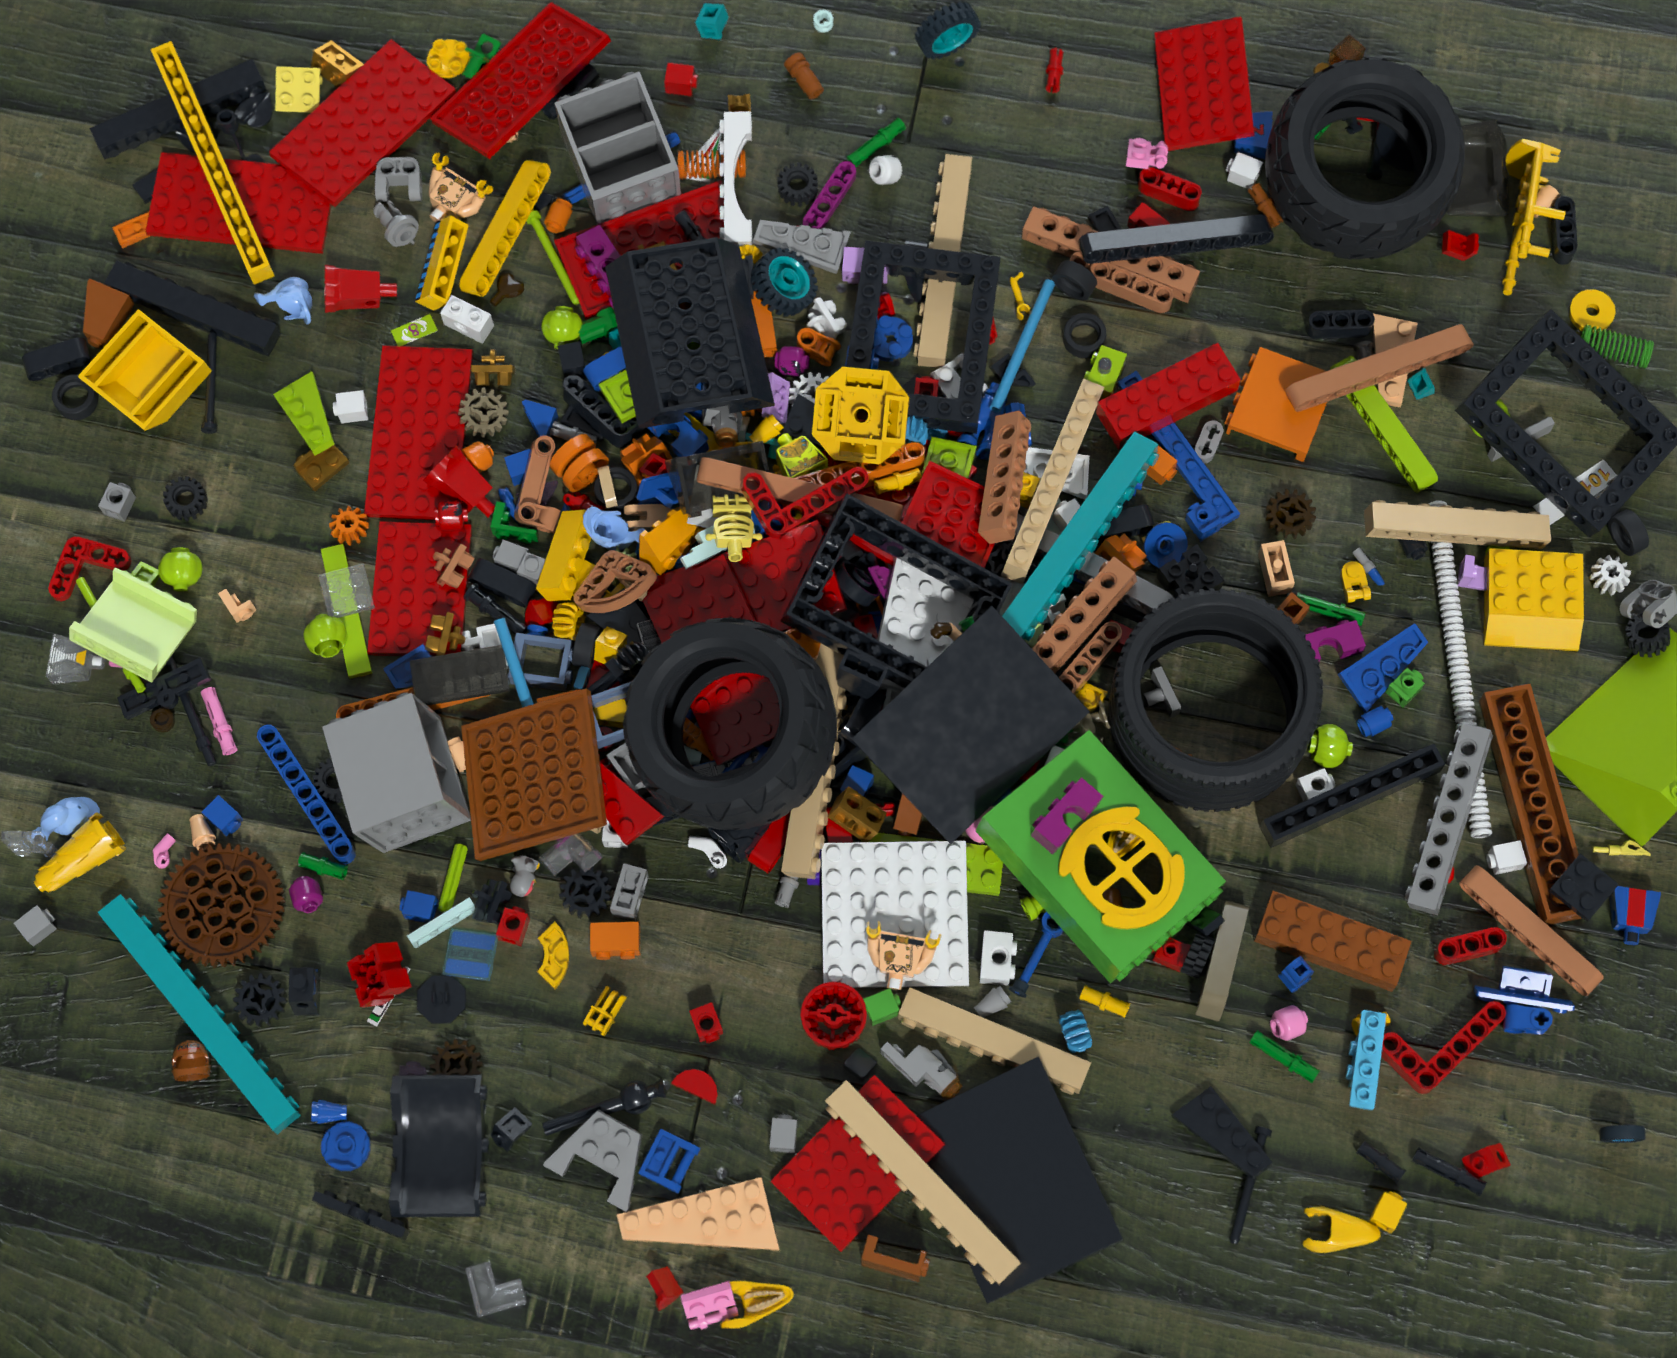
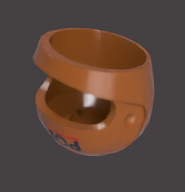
(191, 1061)

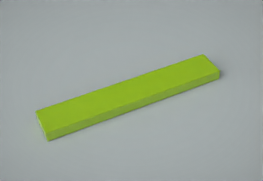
(355, 649)

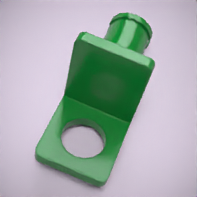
(477, 57)

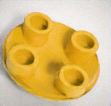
(447, 58)

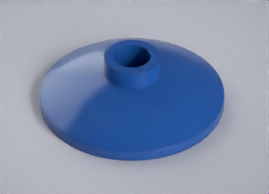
(1174, 546)

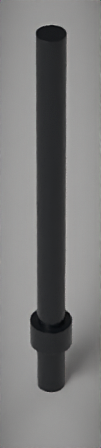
(203, 741)

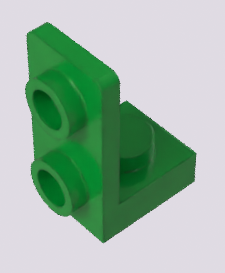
(503, 531)

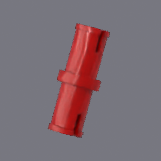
(1054, 70)

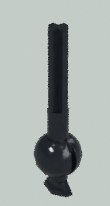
(633, 1097)

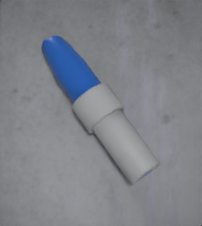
(1368, 566)

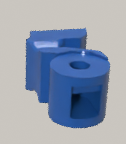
(1296, 974)

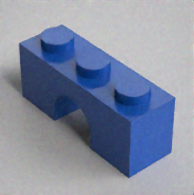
(689, 440)

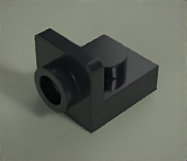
(510, 1129)

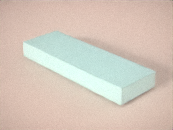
(441, 923)

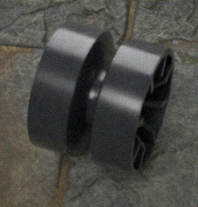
(856, 589)

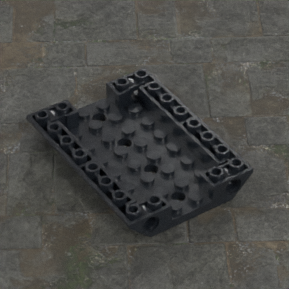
(657, 331)

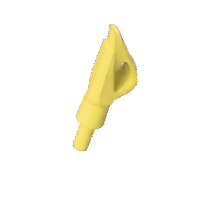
(1622, 850)

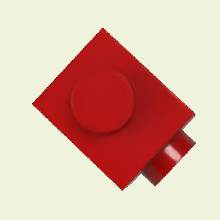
(1460, 246)

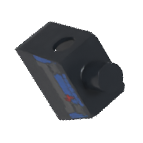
(304, 988)

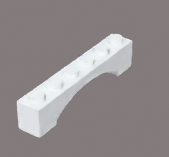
(737, 131)

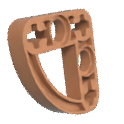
(614, 564)

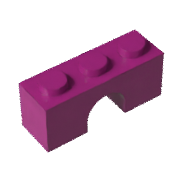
(1343, 637)
(1080, 800)

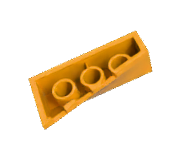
(667, 541)

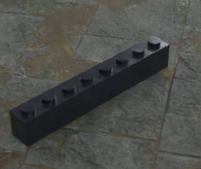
(162, 117)
(194, 309)
(1352, 795)

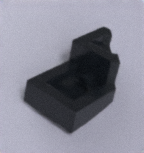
(1021, 379)

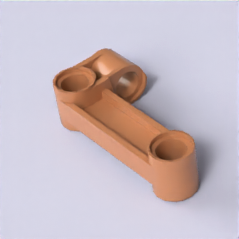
(542, 517)

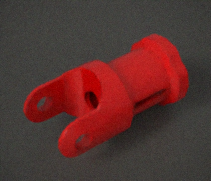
(581, 502)

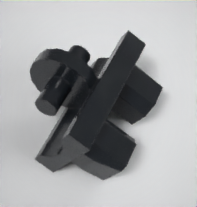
(488, 901)

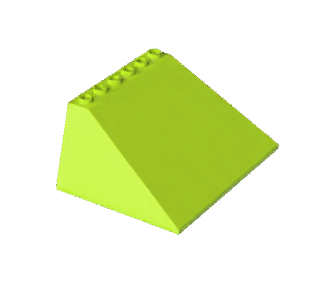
(1625, 744)

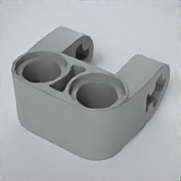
(398, 177)
(1649, 599)

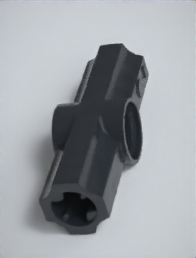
(582, 80)

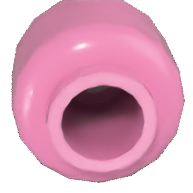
(1288, 1023)

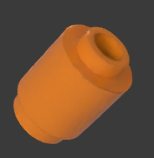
(558, 215)

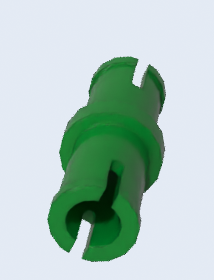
(322, 866)

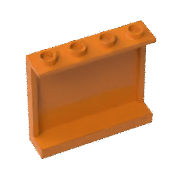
(1265, 409)

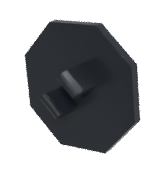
(441, 999)

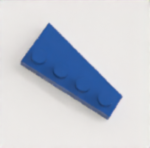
(1377, 670)

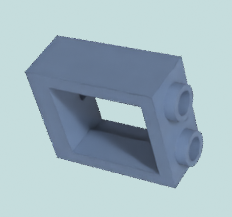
(539, 681)
(605, 698)

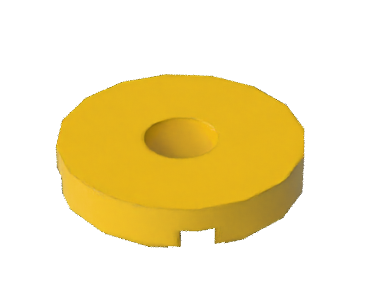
(1596, 300)

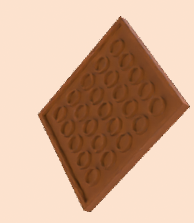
(533, 775)

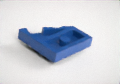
(400, 671)

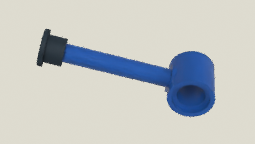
(1021, 985)

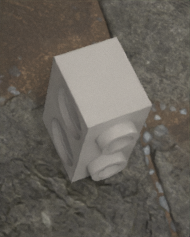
(629, 892)

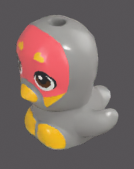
(524, 877)

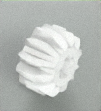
(1614, 583)

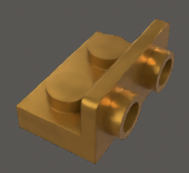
(334, 63)
(320, 468)

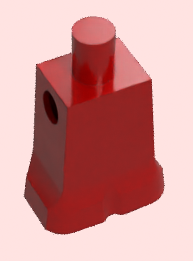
(354, 289)
(461, 482)

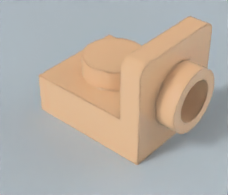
(239, 611)

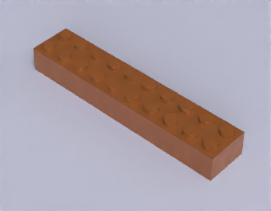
(1531, 794)

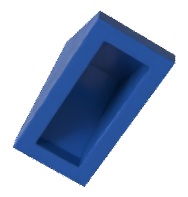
(540, 417)

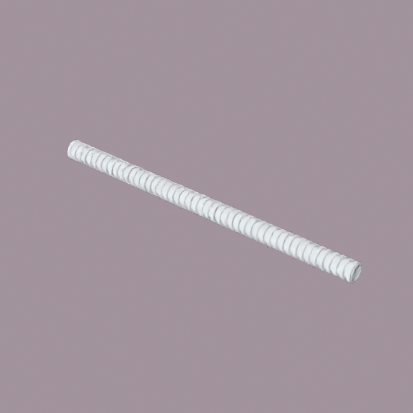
(1458, 668)

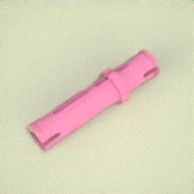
(222, 730)

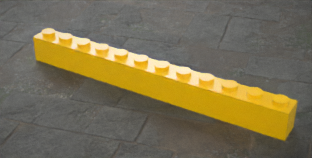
(212, 163)

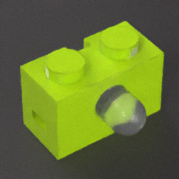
(1106, 369)

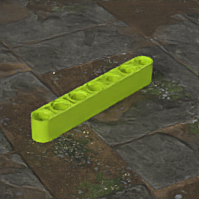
(1392, 435)

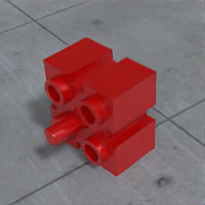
(379, 974)

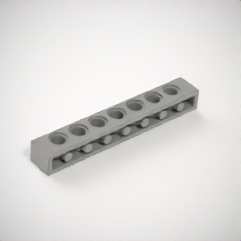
(1431, 900)

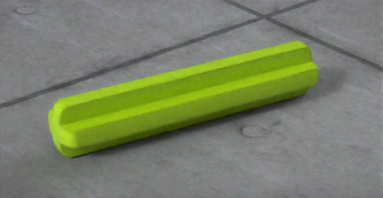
(452, 877)

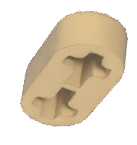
(607, 487)

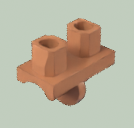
(459, 557)

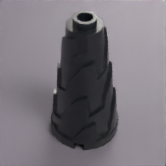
(738, 843)

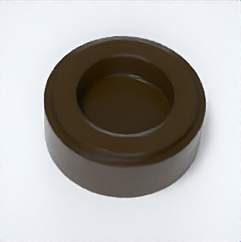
(162, 720)

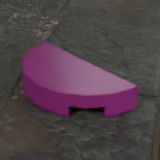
(881, 578)

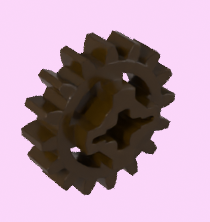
(1299, 515)
(462, 1058)

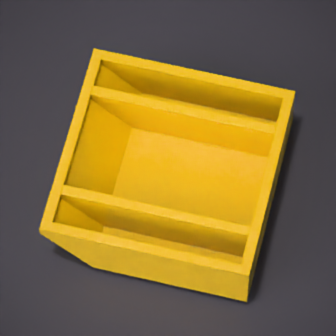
(145, 372)
(1533, 599)

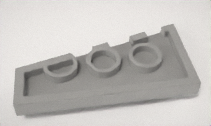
(817, 246)

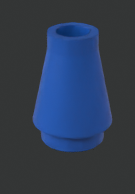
(327, 1112)

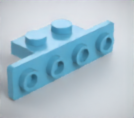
(1366, 1060)

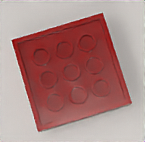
(949, 512)

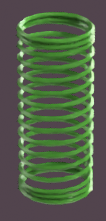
(1646, 355)

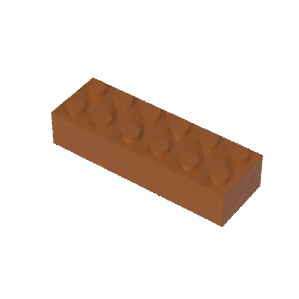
(1333, 941)

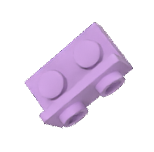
(780, 391)

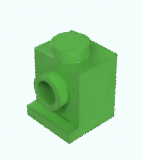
(1404, 694)

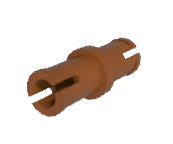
(1265, 205)

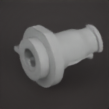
(399, 228)

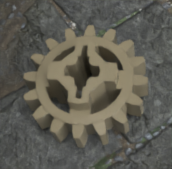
(492, 408)

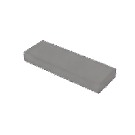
(1534, 431)

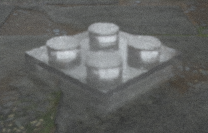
(346, 591)

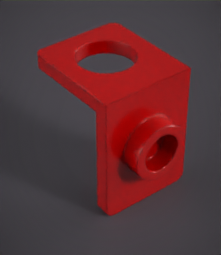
(1486, 1161)

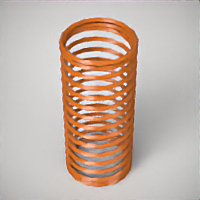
(740, 168)

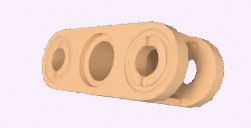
(648, 515)

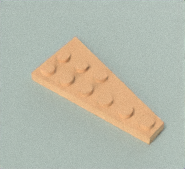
(717, 1218)

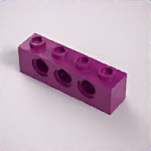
(594, 242)

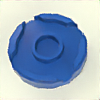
(346, 1146)

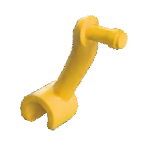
(1018, 296)

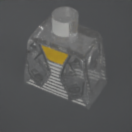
(70, 661)

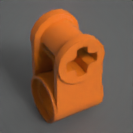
(822, 347)

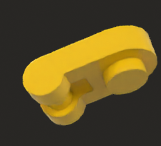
(1354, 575)

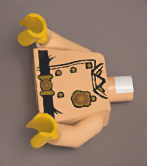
(453, 194)
(899, 954)

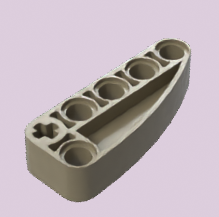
(1222, 961)

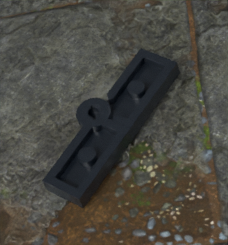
(165, 689)
(371, 1218)

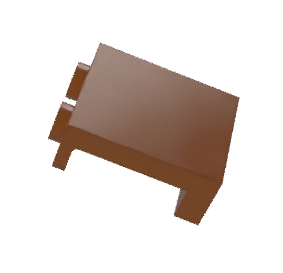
(892, 1265)

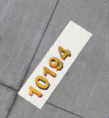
(1592, 480)

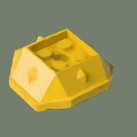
(836, 420)

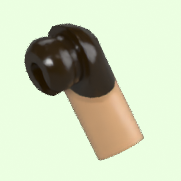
(945, 628)

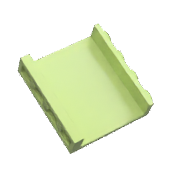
(134, 625)

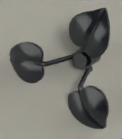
(254, 111)

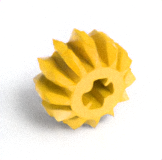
(567, 620)

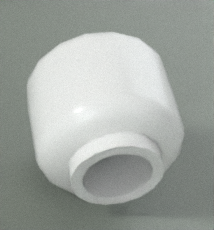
(885, 169)

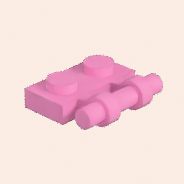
(1142, 154)
(706, 1301)

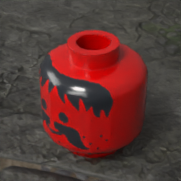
(450, 515)

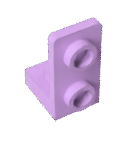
(1472, 575)

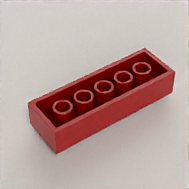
(1168, 395)

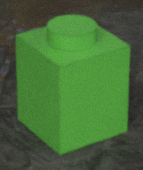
(882, 1006)

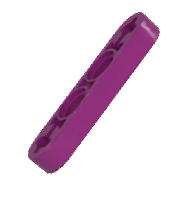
(832, 200)

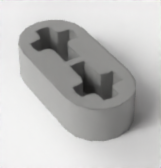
(1213, 443)

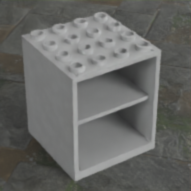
(618, 147)
(396, 773)

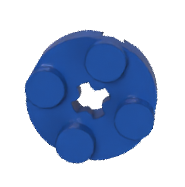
(902, 333)

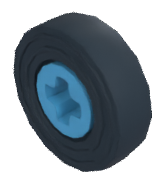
(1622, 1133)

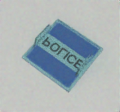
(470, 954)

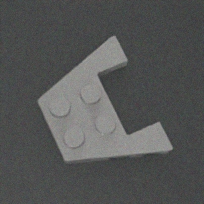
(606, 1145)

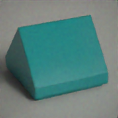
(1421, 384)

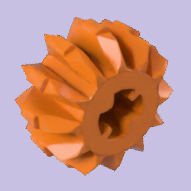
(350, 517)

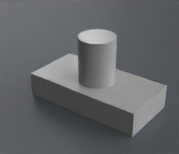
(1162, 693)

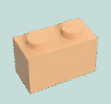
(1276, 568)

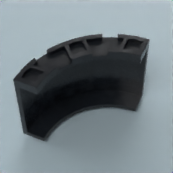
(438, 1146)

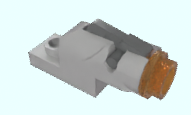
(725, 425)
(924, 1065)

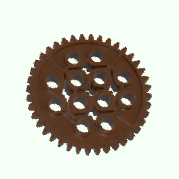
(181, 896)

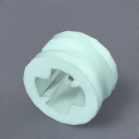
(827, 25)

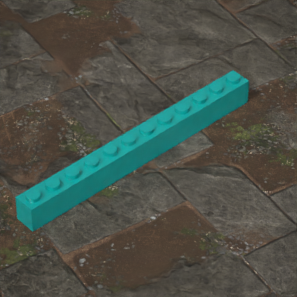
(1081, 535)
(199, 1014)

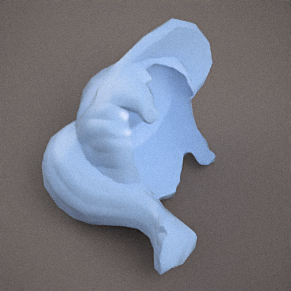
(292, 297)
(609, 529)
(67, 816)

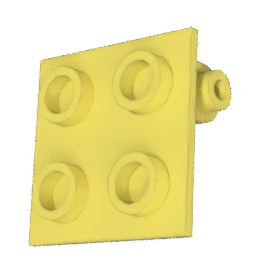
(297, 89)

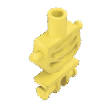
(733, 526)

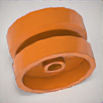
(578, 462)

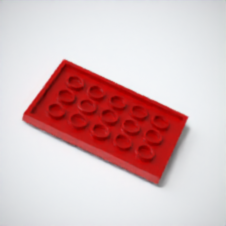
(1204, 84)
(408, 589)
(839, 1182)

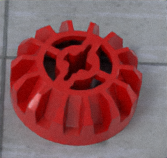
(812, 1014)

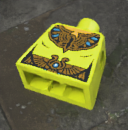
(799, 456)

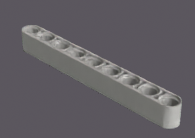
(1142, 596)

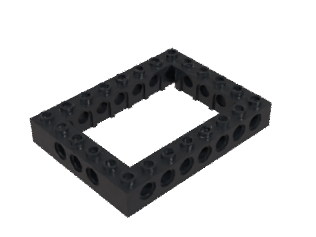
(940, 265)
(1532, 461)
(904, 543)

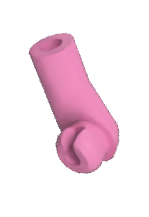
(161, 853)

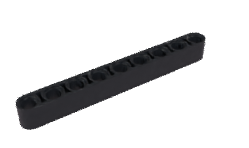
(1175, 239)

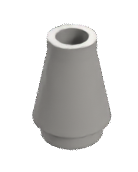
(992, 1002)

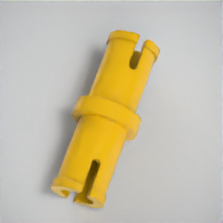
(897, 481)
(1105, 1001)

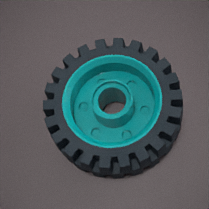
(947, 30)
(784, 282)

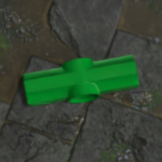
(598, 326)

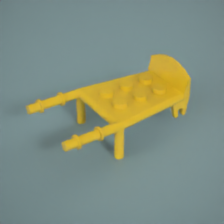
(1525, 163)

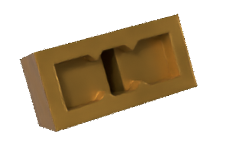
(857, 814)

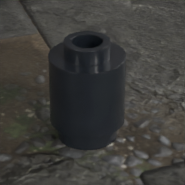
(1414, 548)

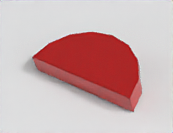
(698, 1084)

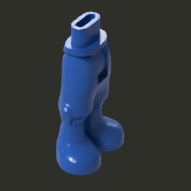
(986, 423)

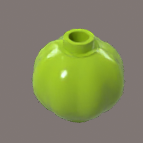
(561, 326)
(180, 569)
(325, 635)
(1329, 746)

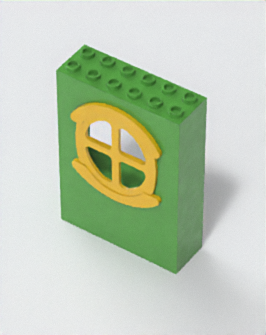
(1104, 932)

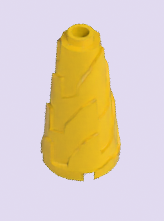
(86, 849)

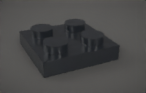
(1583, 887)

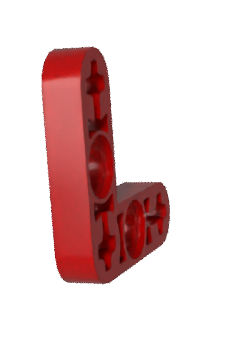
(83, 555)

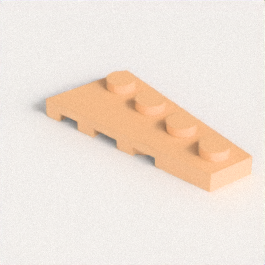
(1388, 334)

